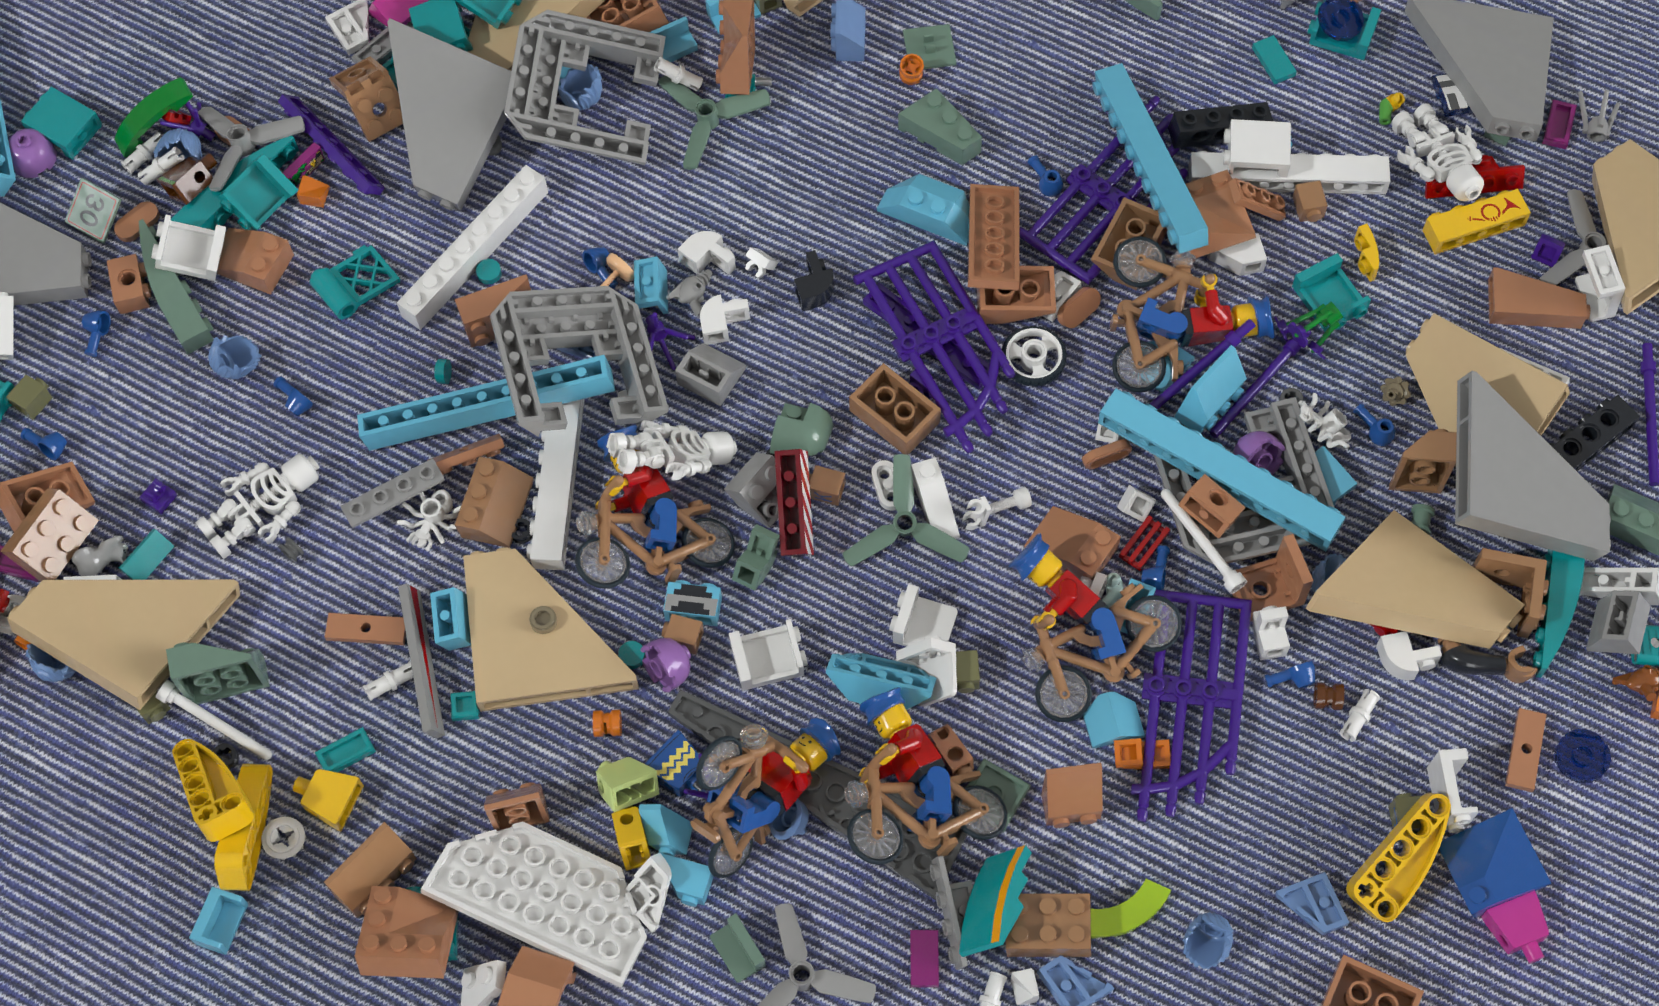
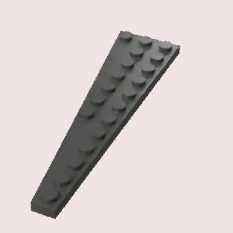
(825, 794)

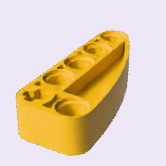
(211, 791)
(239, 852)
(1402, 871)

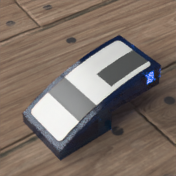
(1450, 96)

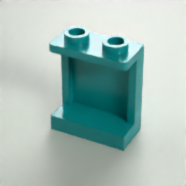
(492, 11)
(442, 21)
(1355, 47)
(63, 121)
(256, 193)
(1328, 283)

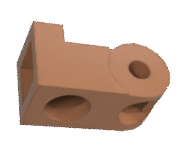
(951, 749)

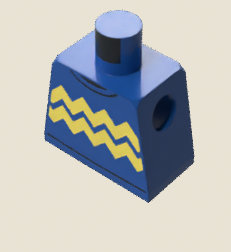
(676, 765)

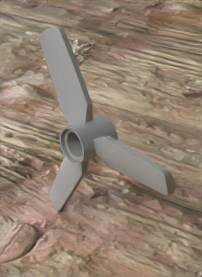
(244, 141)
(1586, 230)
(823, 980)

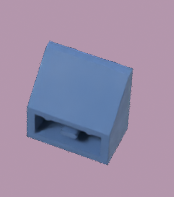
(848, 30)

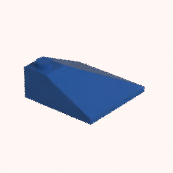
(1493, 863)

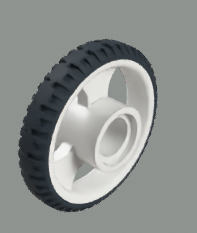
(1049, 341)

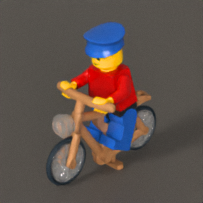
(1142, 263)
(655, 517)
(1063, 690)
(921, 783)
(759, 786)

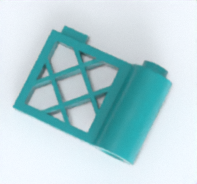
(338, 293)

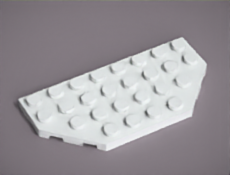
(543, 896)

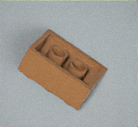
(1129, 221)
(1426, 463)
(493, 502)
(373, 863)

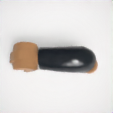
(1466, 661)

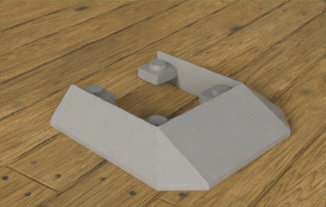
(566, 41)
(575, 317)
(1251, 532)

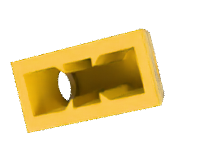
(329, 796)
(631, 837)

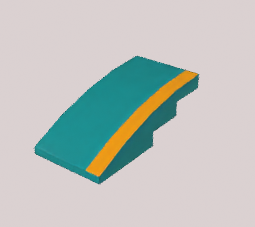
(994, 901)

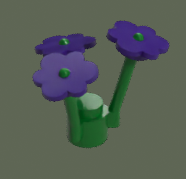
(1325, 315)

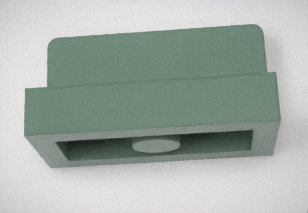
(737, 949)

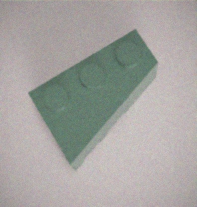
(941, 126)

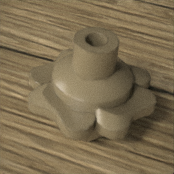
(1395, 391)

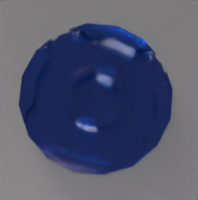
(1340, 19)
(1582, 756)

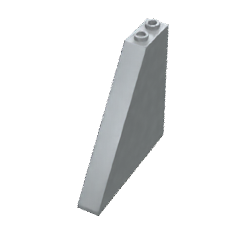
(1492, 58)
(448, 110)
(40, 261)
(1518, 483)

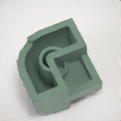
(802, 429)

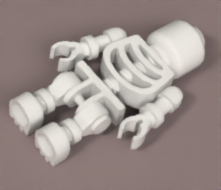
(1445, 159)
(684, 447)
(297, 474)

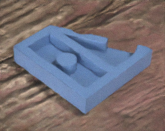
(1315, 903)
(1072, 984)

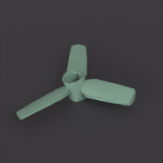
(724, 109)
(922, 532)

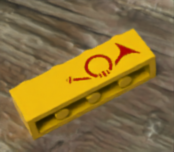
(1476, 221)

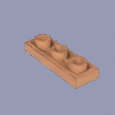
(1257, 199)
(467, 454)
(352, 626)
(1527, 735)

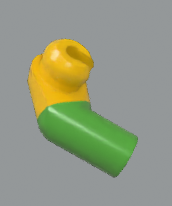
(1389, 105)

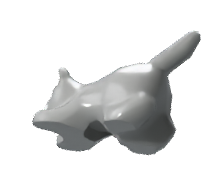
(92, 560)

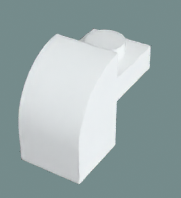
(706, 248)
(716, 315)
(1270, 632)
(1401, 660)

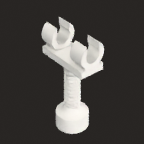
(1020, 498)

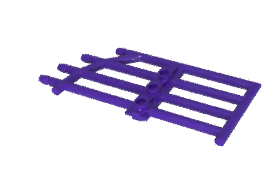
(1099, 192)
(938, 333)
(1197, 692)

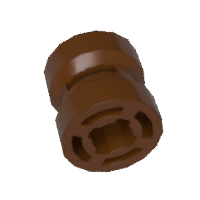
(1326, 695)

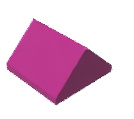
(394, 9)

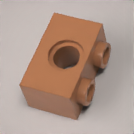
(121, 273)
(1211, 506)

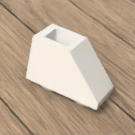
(1242, 258)

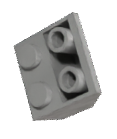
(709, 373)
(756, 489)
(1619, 623)

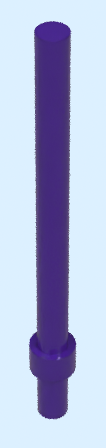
(1232, 338)
(1290, 349)
(1648, 369)

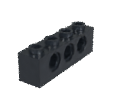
(1208, 125)
(1615, 413)

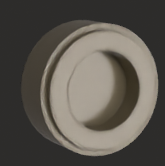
(543, 620)

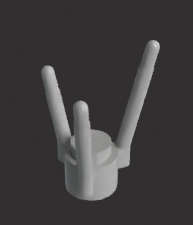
(1597, 129)

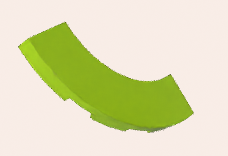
(1129, 914)

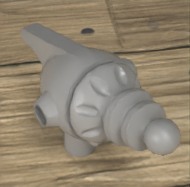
(692, 290)

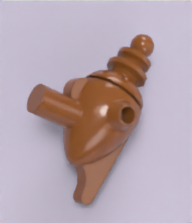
(1643, 680)

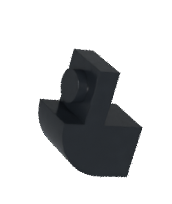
(816, 287)

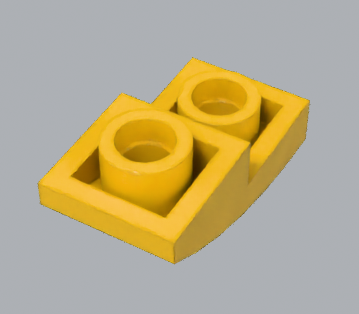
(1369, 257)

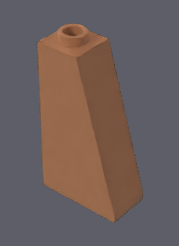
(1532, 302)

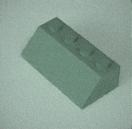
(1634, 518)

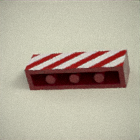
(794, 502)

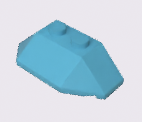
(929, 206)
(865, 676)

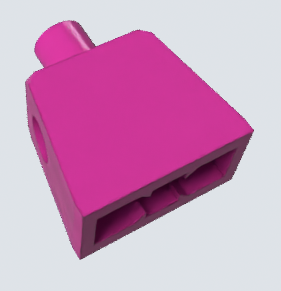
(1519, 925)

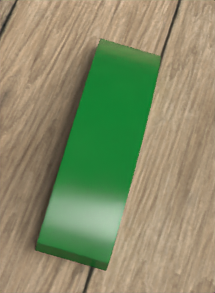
(148, 112)

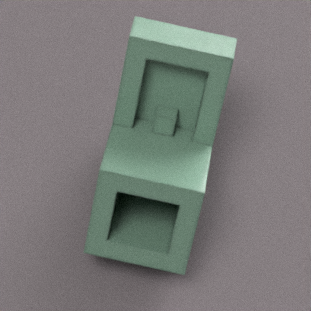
(757, 559)

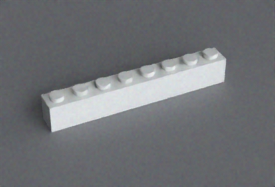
(1336, 172)
(472, 246)
(555, 492)

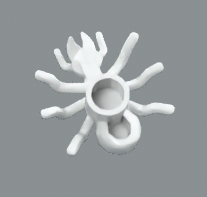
(1331, 425)
(433, 511)

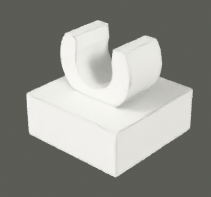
(760, 259)
(1097, 585)

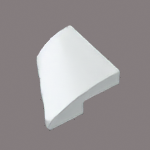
(650, 890)

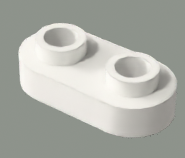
(883, 487)

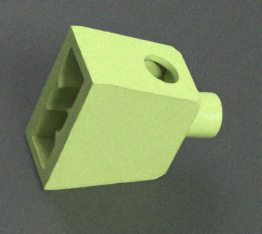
(626, 782)

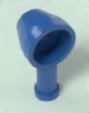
(1046, 186)
(596, 261)
(98, 324)
(296, 401)
(1376, 434)
(50, 445)
(1156, 575)
(1302, 675)

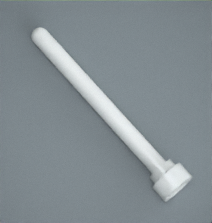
(1233, 580)
(170, 694)

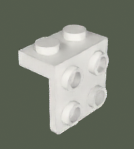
(921, 618)
(936, 659)

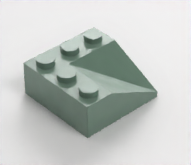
(215, 673)

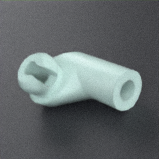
(1113, 587)

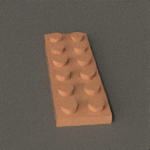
(993, 237)

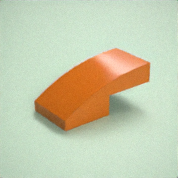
(1130, 754)

